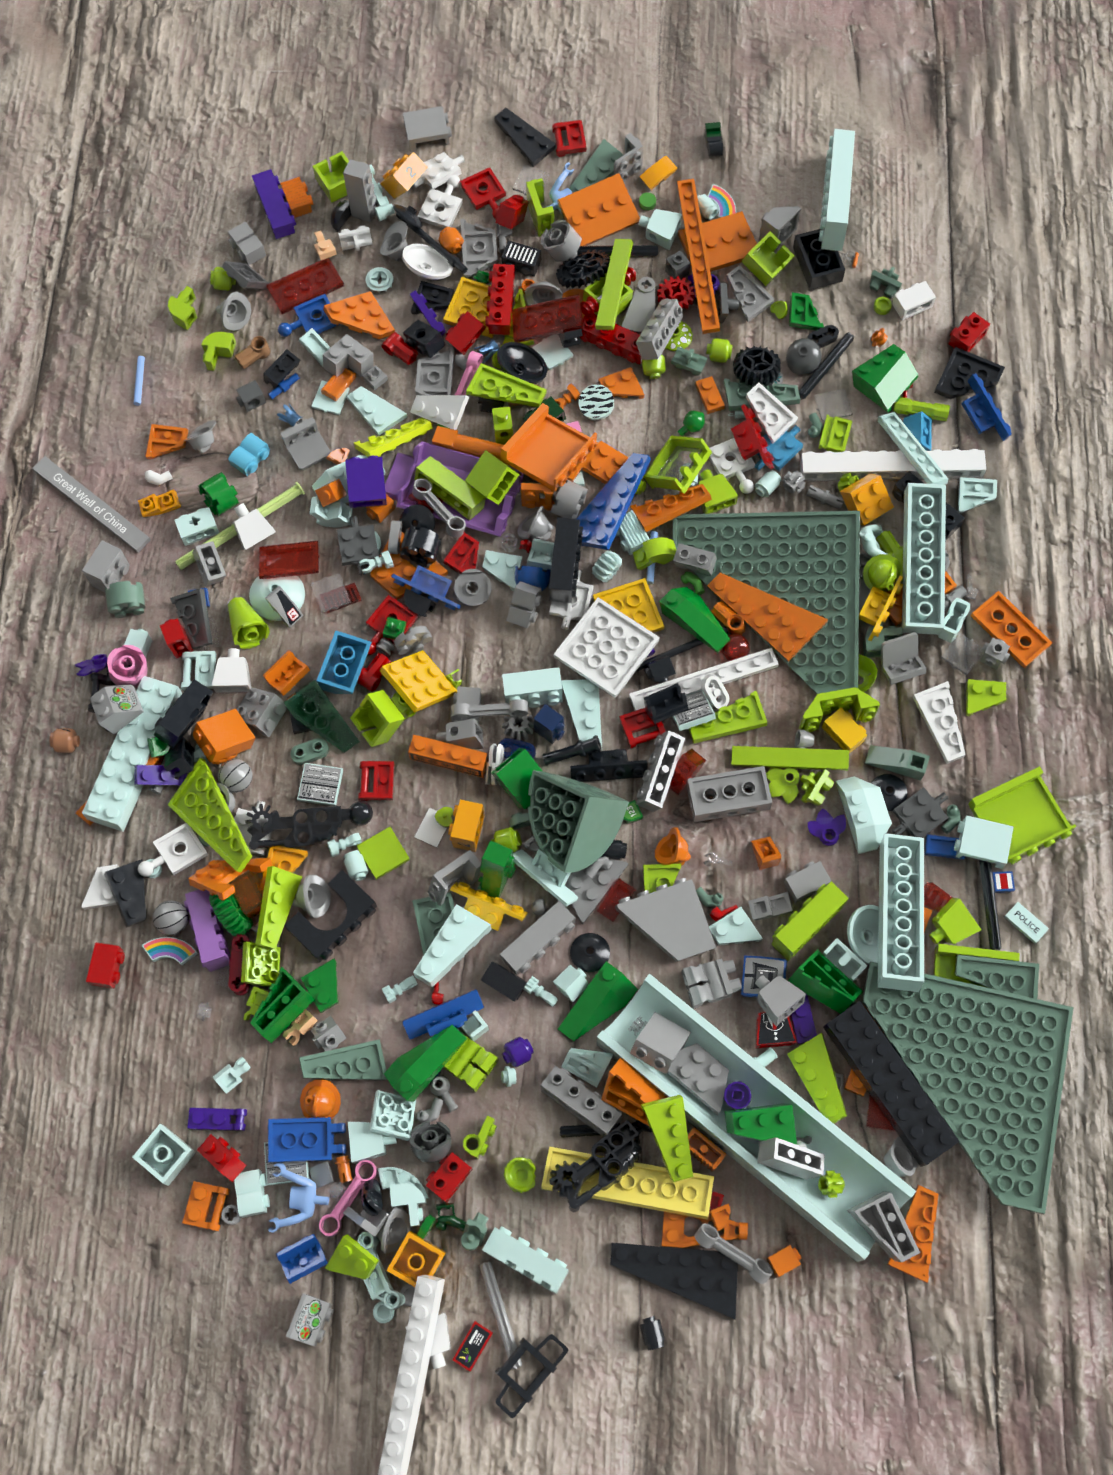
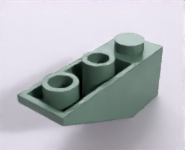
(898, 761)

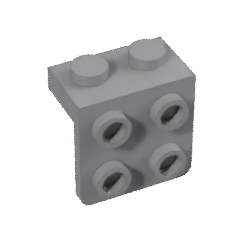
(632, 160)
(305, 443)
(901, 658)
(262, 710)

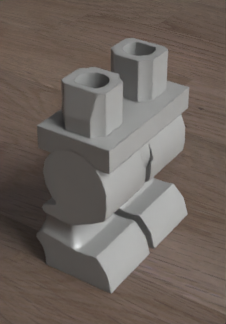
(715, 981)

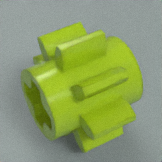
(846, 480)
(831, 1184)

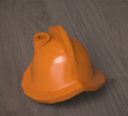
(672, 849)
(320, 1099)

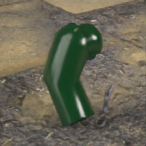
(450, 1220)

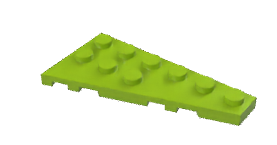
(206, 812)

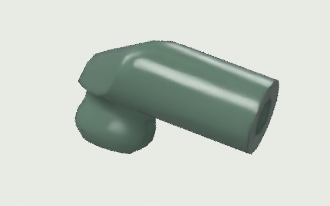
(953, 820)
(709, 900)

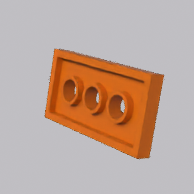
(1011, 617)

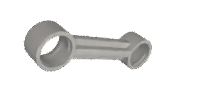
(439, 508)
(464, 711)
(758, 1269)

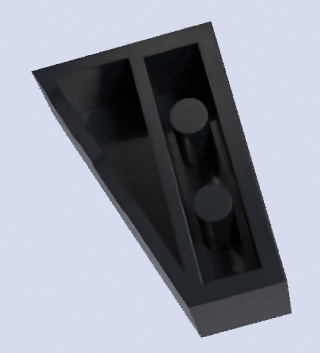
(183, 714)

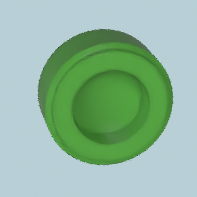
(647, 201)

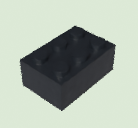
(818, 265)

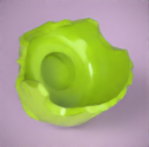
(520, 1174)

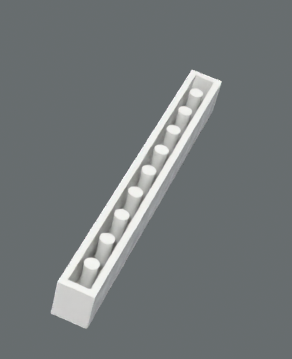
(890, 465)
(411, 1375)

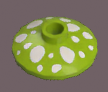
(681, 339)

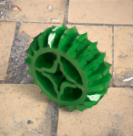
(230, 914)

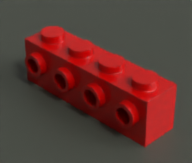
(500, 299)
(617, 341)

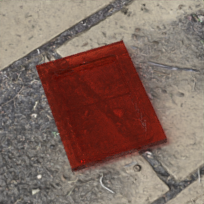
(289, 560)

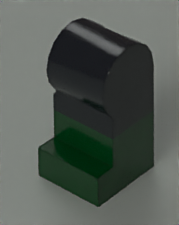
(713, 139)

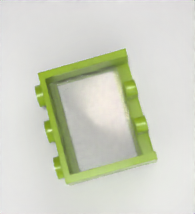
(678, 463)

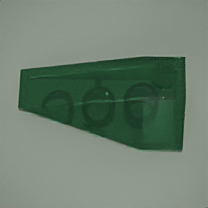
(317, 712)

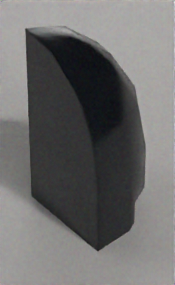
(340, 215)
(418, 603)

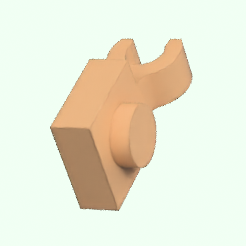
(324, 247)
(301, 1025)

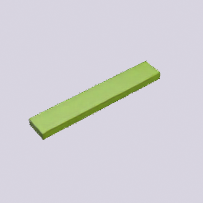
(614, 284)
(790, 758)

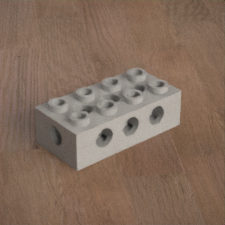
(734, 783)

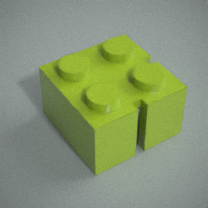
(332, 182)
(764, 261)
(379, 712)

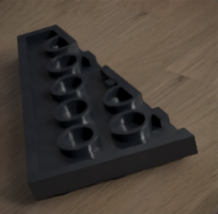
(691, 1273)

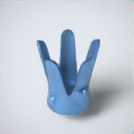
(490, 347)
(291, 416)

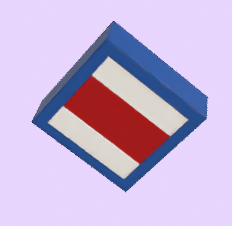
(1003, 882)

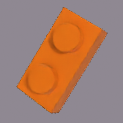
(709, 395)

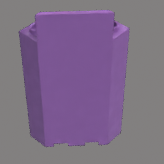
(401, 481)

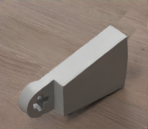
(641, 306)

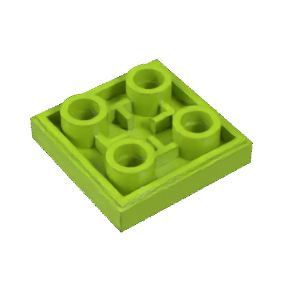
(260, 964)

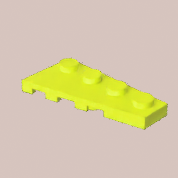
(393, 438)

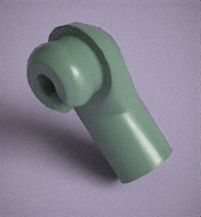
(816, 427)

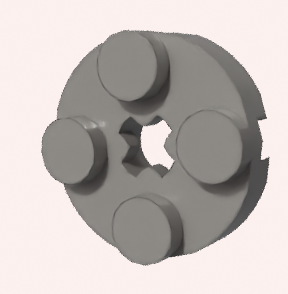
(464, 581)
(412, 641)

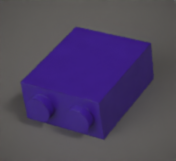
(365, 481)

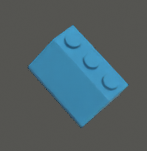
(343, 663)

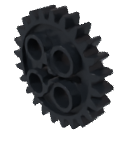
(583, 269)

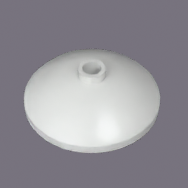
(426, 262)

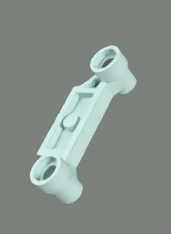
(384, 208)
(378, 1283)

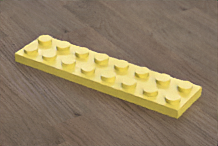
(642, 1186)

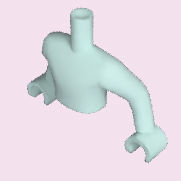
(868, 539)

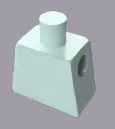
(662, 227)
(366, 1144)

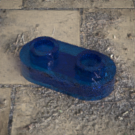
(515, 744)

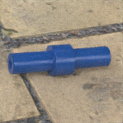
(284, 386)

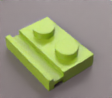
(835, 434)

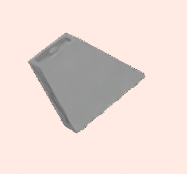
(670, 919)

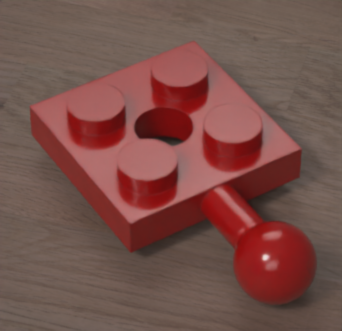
(482, 198)
(378, 619)

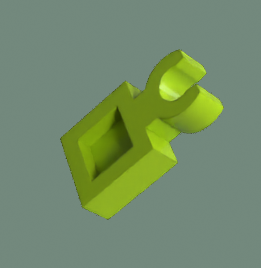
(256, 997)

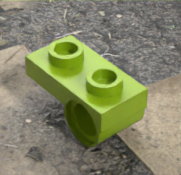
(488, 1129)

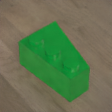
(497, 868)
(825, 983)
(281, 1007)
(763, 1122)

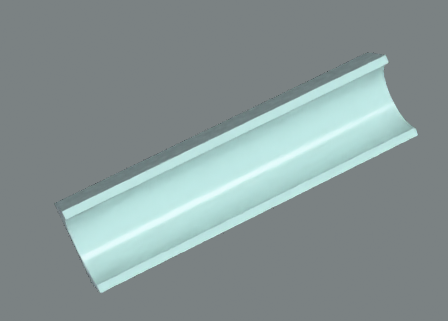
(861, 1171)

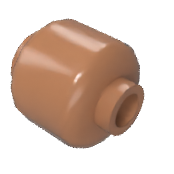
(64, 740)

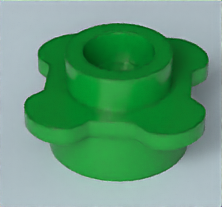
(482, 277)

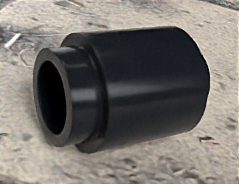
(616, 850)
(652, 1333)

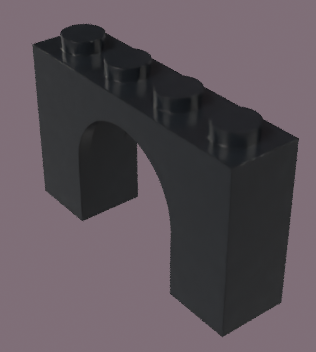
(322, 942)

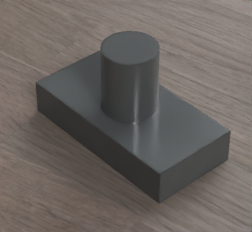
(723, 303)

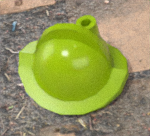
(881, 572)

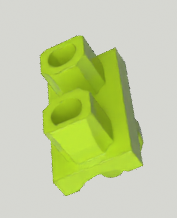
(812, 785)

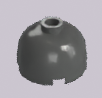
(803, 356)
(430, 1141)

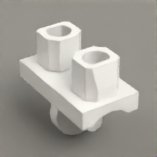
(355, 238)

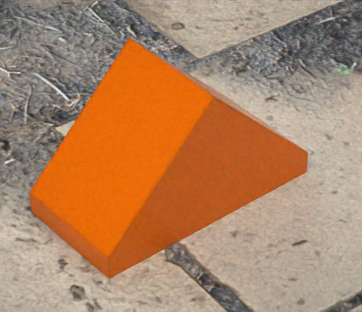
(766, 853)

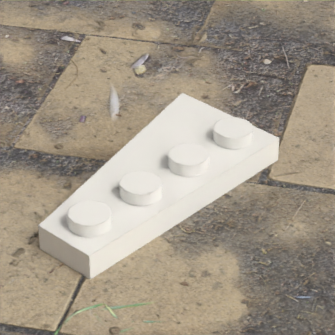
(939, 715)

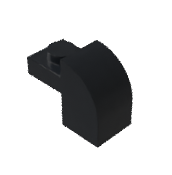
(570, 338)

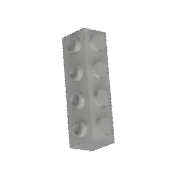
(360, 190)
(659, 329)
(660, 771)
(537, 938)
(580, 1101)

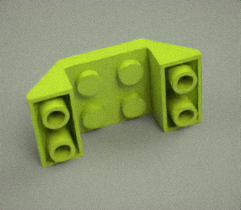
(862, 705)

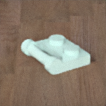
(204, 668)

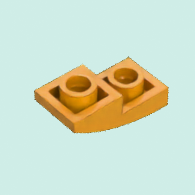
(657, 172)
(161, 504)

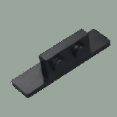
(608, 766)

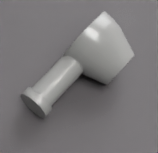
(502, 233)
(803, 739)
(443, 1092)

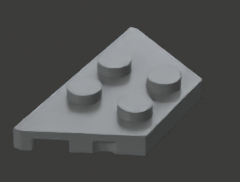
(478, 248)
(435, 374)
(593, 890)
(701, 1076)

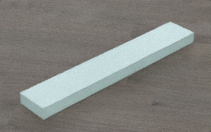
(912, 449)

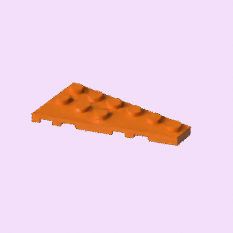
(774, 619)

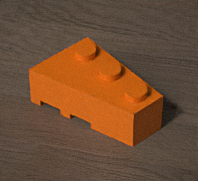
(628, 1090)

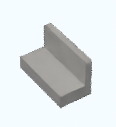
(369, 1223)

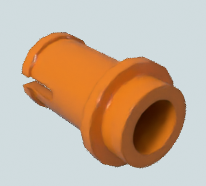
(344, 1168)

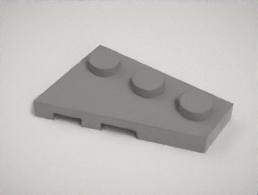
(751, 295)

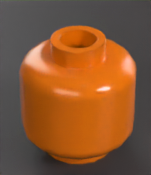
(451, 240)

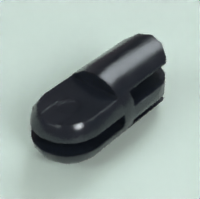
(371, 1197)

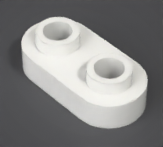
(713, 690)

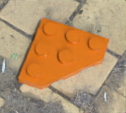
(361, 315)

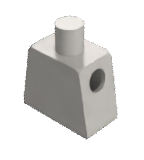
(463, 733)
(779, 998)

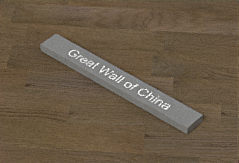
(91, 504)

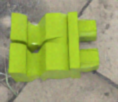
(461, 1066)

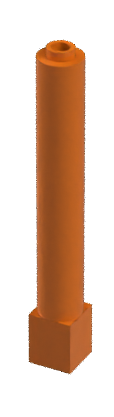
(473, 446)

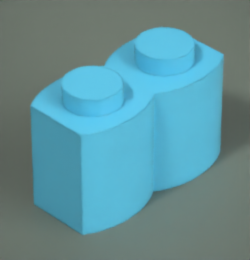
(249, 454)

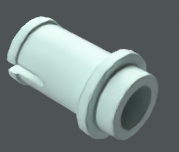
(766, 1057)

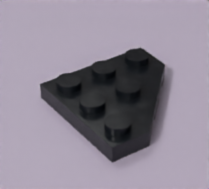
(960, 368)

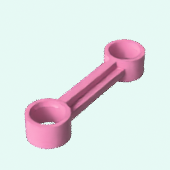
(473, 363)
(347, 1198)

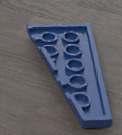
(608, 508)

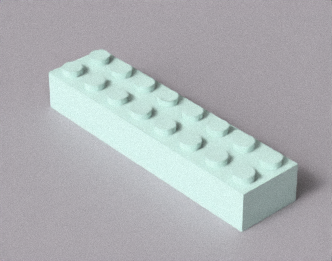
(837, 190)
(924, 558)
(115, 787)
(901, 913)

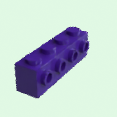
(273, 203)

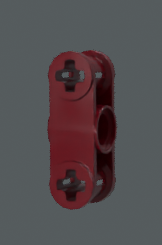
(235, 966)

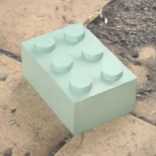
(534, 686)

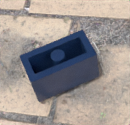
(549, 724)

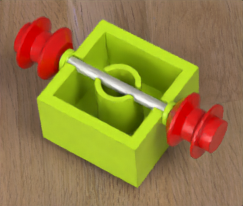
(593, 294)

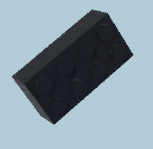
(565, 560)

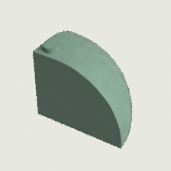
(573, 820)

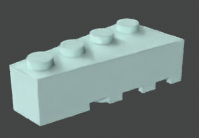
(453, 941)
(525, 1260)

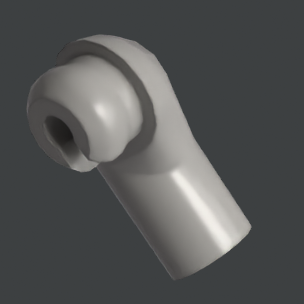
(601, 862)
(432, 1113)

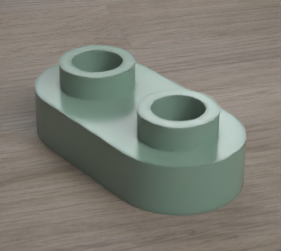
(309, 752)
(519, 820)

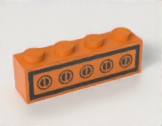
(448, 756)

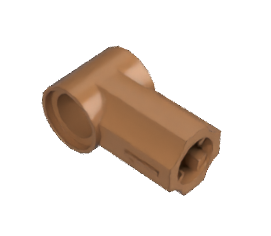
(252, 353)

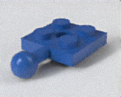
(304, 313)

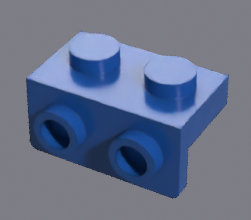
(302, 1258)

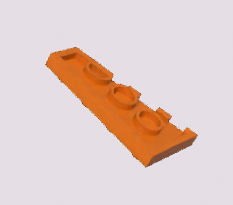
(920, 1221)

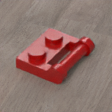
(575, 137)
(638, 721)
(383, 780)

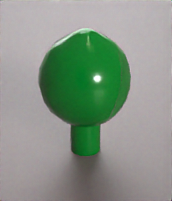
(692, 422)

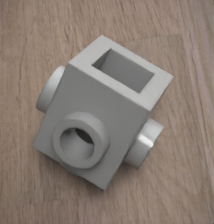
(995, 653)
(327, 1034)

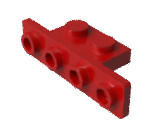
(749, 438)

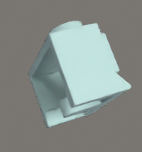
(845, 959)

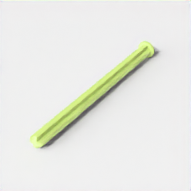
(230, 532)

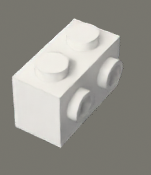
(913, 300)

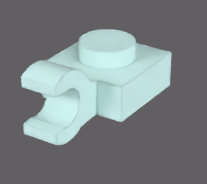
(230, 1077)

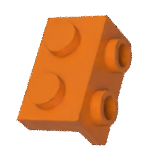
(286, 673)

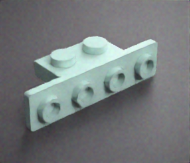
(546, 875)

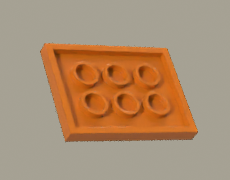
(599, 209)
(726, 240)

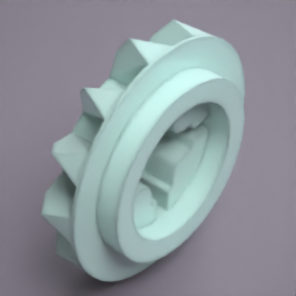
(373, 276)

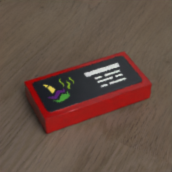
(472, 1346)

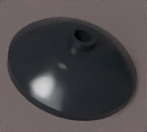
(522, 362)

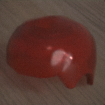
(736, 647)

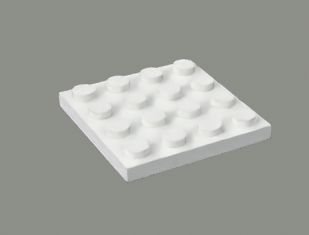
(606, 647)

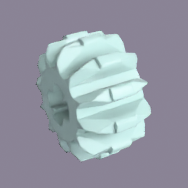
(607, 566)

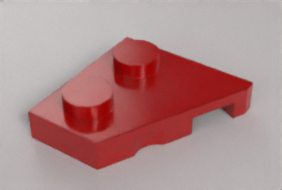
(463, 554)

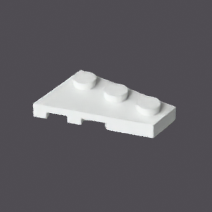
(441, 408)
(770, 412)

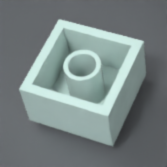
(164, 1154)

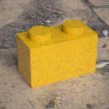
(844, 730)

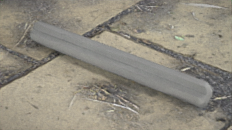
(499, 1310)

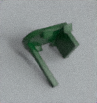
(447, 1205)

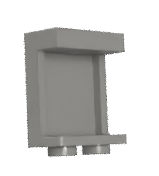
(426, 126)
(465, 866)
(660, 1042)

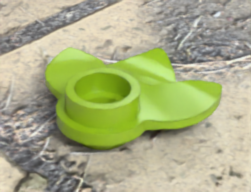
(781, 786)

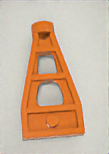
(674, 1235)

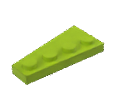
(669, 1127)

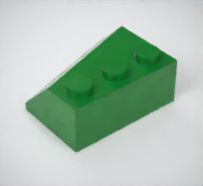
(885, 376)

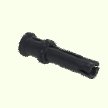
(580, 748)

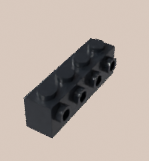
(953, 518)

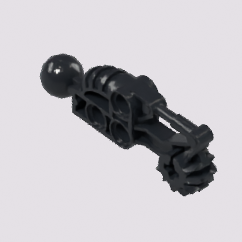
(359, 813)
(617, 1157)

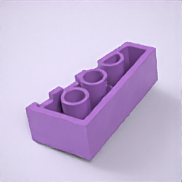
(208, 931)

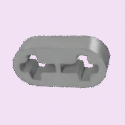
(395, 537)

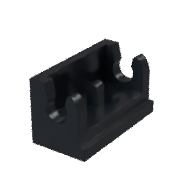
(280, 368)
(665, 703)
(181, 757)
(504, 981)

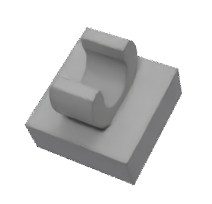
(375, 377)

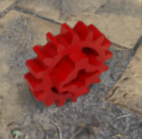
(675, 290)

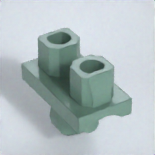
(892, 285)
(689, 360)
(474, 1232)

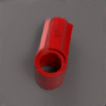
(396, 346)
(371, 676)

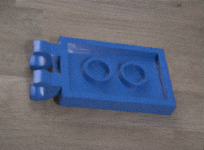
(303, 1139)

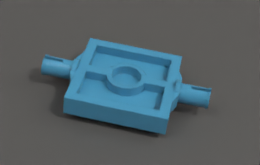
(782, 450)

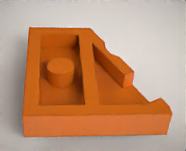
(622, 384)
(165, 440)

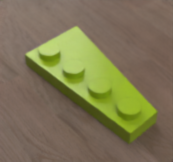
(504, 387)
(736, 718)
(276, 903)
(817, 1074)

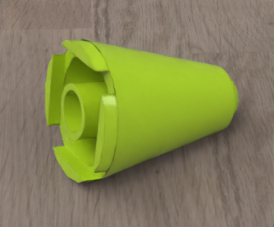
(246, 624)

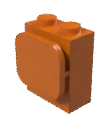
(223, 736)

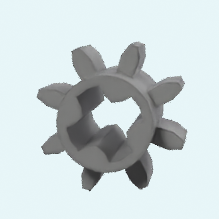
(793, 481)

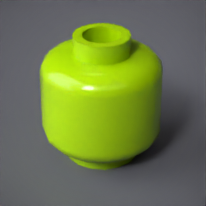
(221, 280)
(719, 350)
(654, 367)
(508, 837)

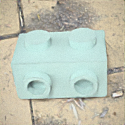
(541, 554)

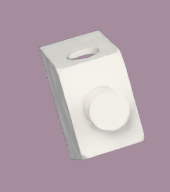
(251, 526)
(231, 673)
(441, 1342)

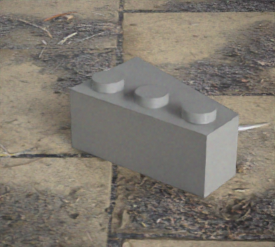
(886, 1225)

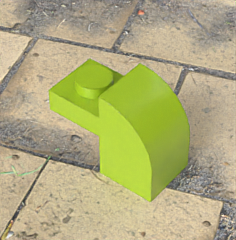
(181, 309)
(217, 345)
(654, 550)

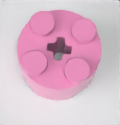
(123, 657)

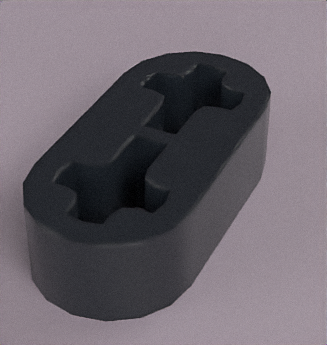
(822, 337)

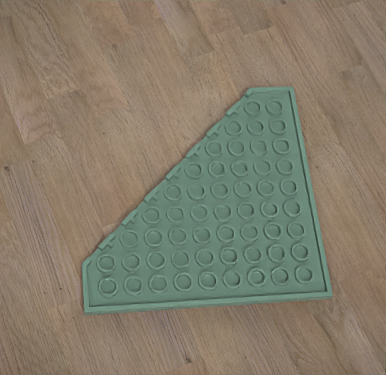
(802, 560)
(989, 1069)

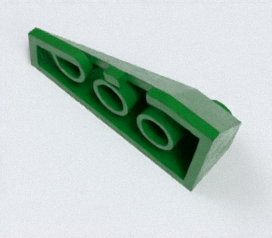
(694, 616)
(602, 998)
(420, 1065)

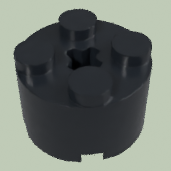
(420, 546)

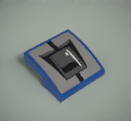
(756, 967)

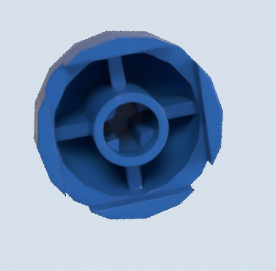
(532, 576)

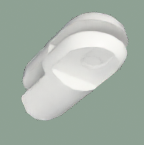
(496, 757)

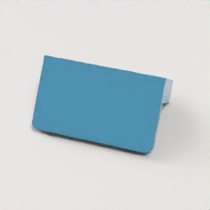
(921, 427)

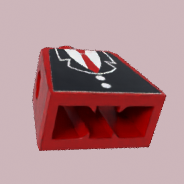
(773, 1036)

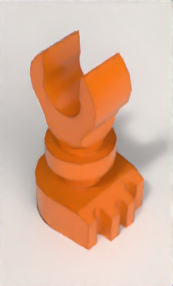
(573, 394)

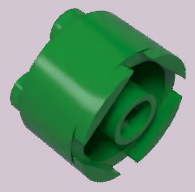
(218, 494)

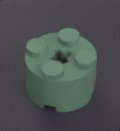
(125, 598)

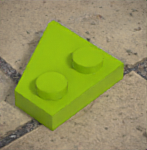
(983, 695)
(352, 1259)

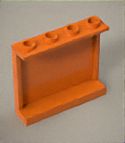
(547, 449)

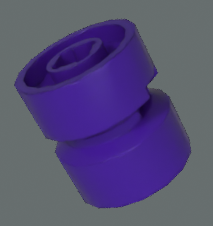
(737, 1095)

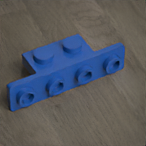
(983, 410)
(429, 583)
(444, 1015)

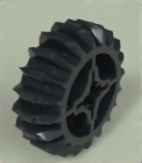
(756, 366)

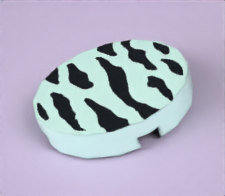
(596, 402)

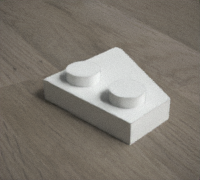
(99, 891)

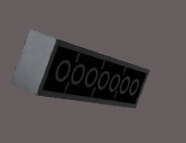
(891, 1084)

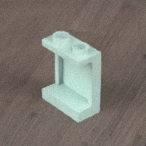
(984, 840)

